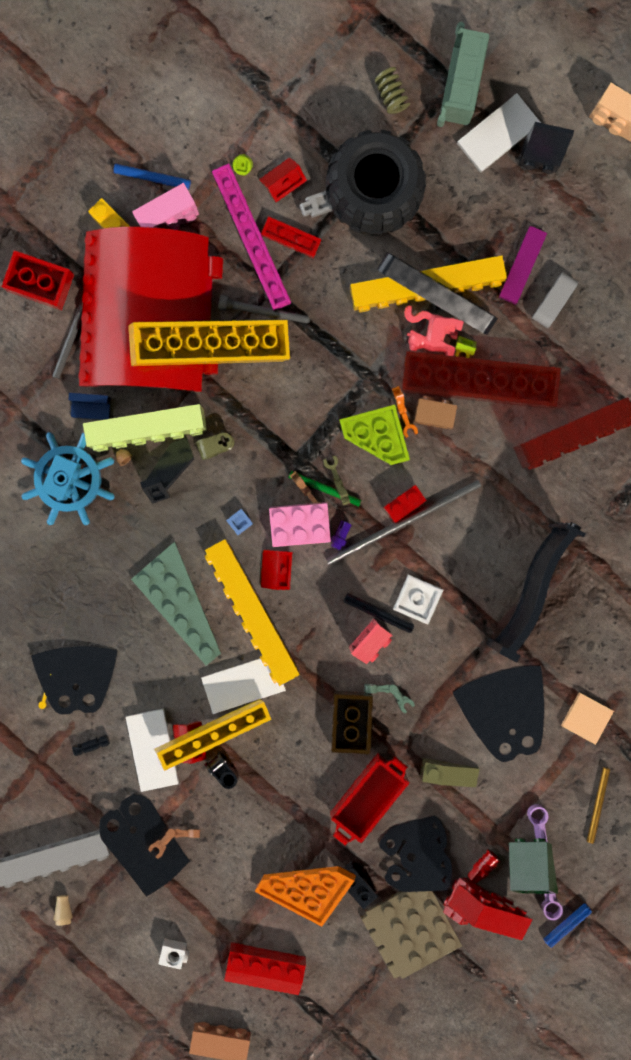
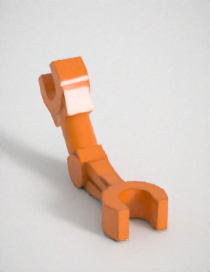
(399, 397)

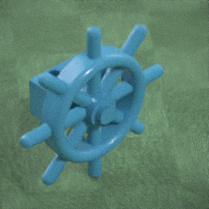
(63, 478)

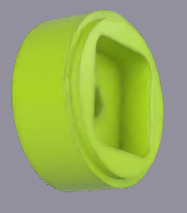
(242, 164)

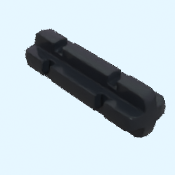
(90, 745)

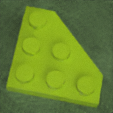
(378, 434)

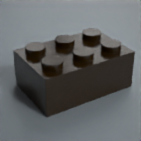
(351, 722)

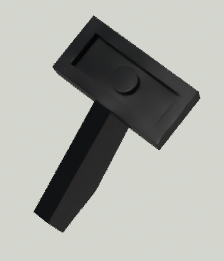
(167, 470)

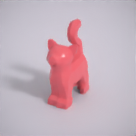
(437, 329)

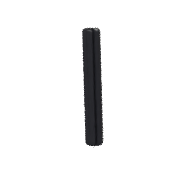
(378, 613)

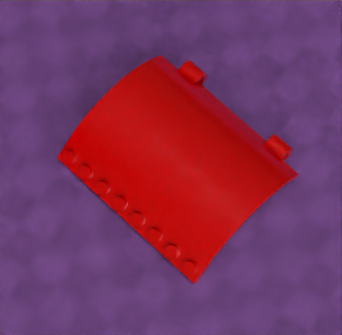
(142, 278)

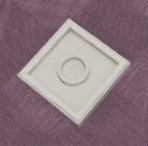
(418, 599)

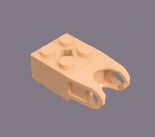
(614, 111)

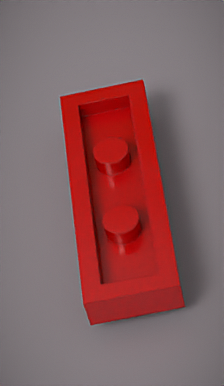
(291, 237)

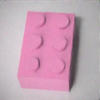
(168, 210)
(300, 524)

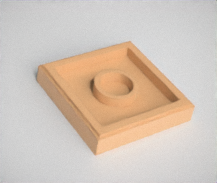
(587, 718)

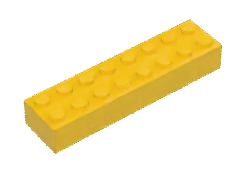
(208, 342)

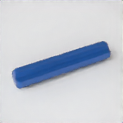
(567, 925)

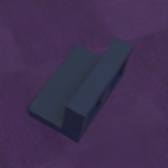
(90, 406)

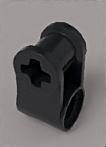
(222, 769)

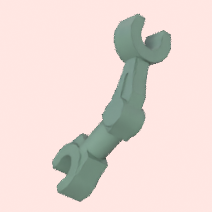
(401, 699)

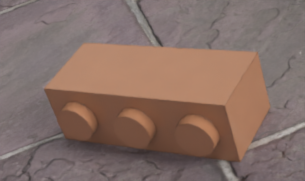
(219, 1042)

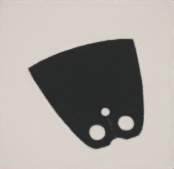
(504, 703)

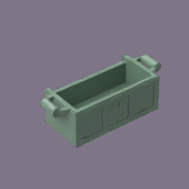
(463, 76)

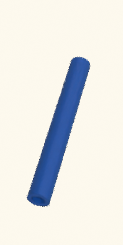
(150, 176)

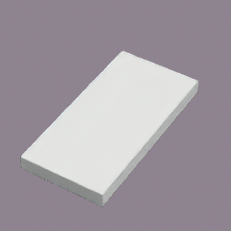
(498, 133)
(239, 685)
(147, 732)

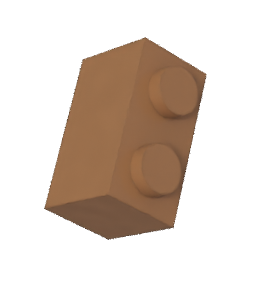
(435, 413)

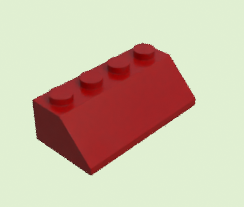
(265, 968)

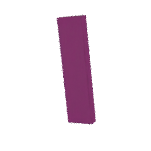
(522, 265)

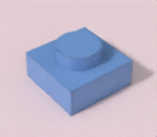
(239, 522)

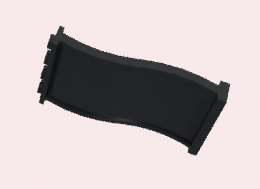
(535, 590)

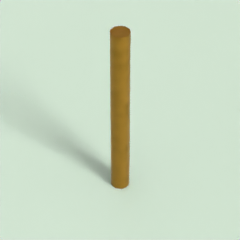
(598, 805)

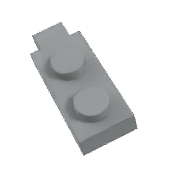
(316, 205)

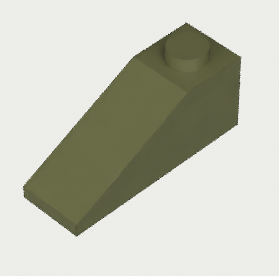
(448, 773)

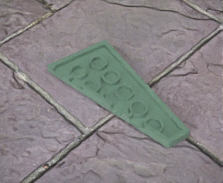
(174, 596)

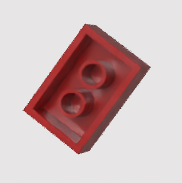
(37, 280)

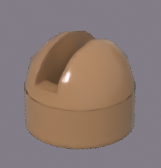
(123, 456)

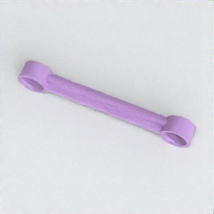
(540, 832)

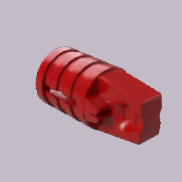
(483, 866)

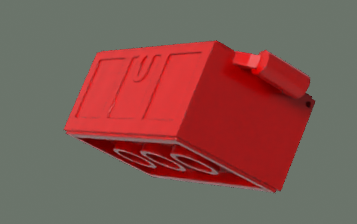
(369, 798)

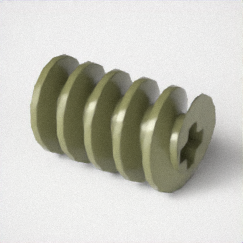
(390, 91)

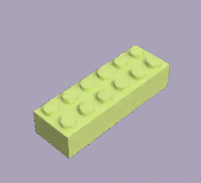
(145, 427)

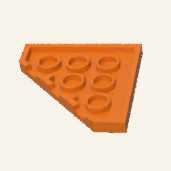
(308, 892)

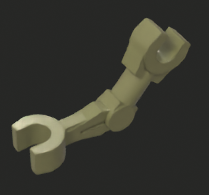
(338, 482)

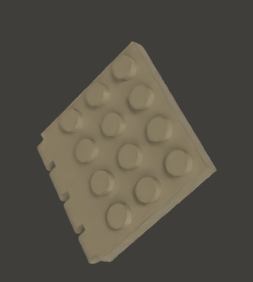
(411, 931)

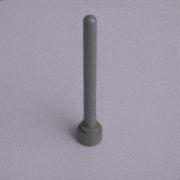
(227, 303)

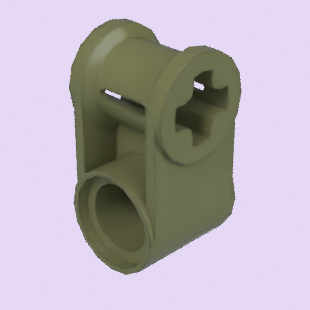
(211, 446)

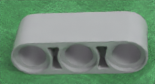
(555, 300)

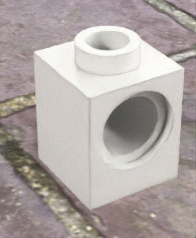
(167, 959)

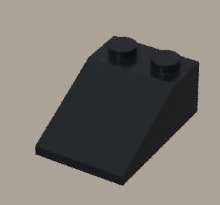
(545, 147)

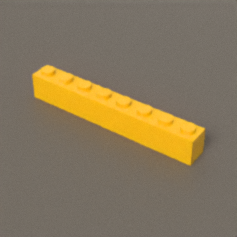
(456, 277)
(252, 612)

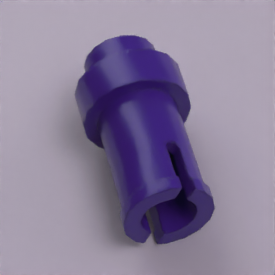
(340, 536)

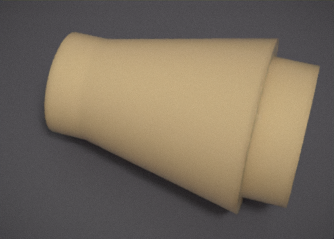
(62, 911)

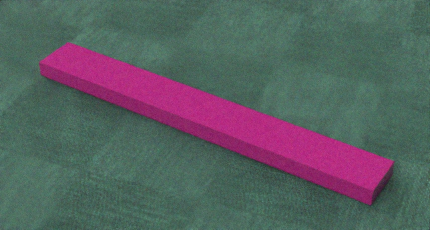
(251, 237)

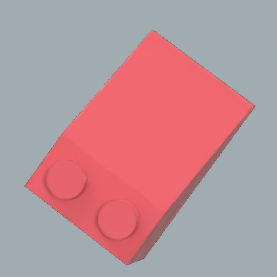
(370, 641)

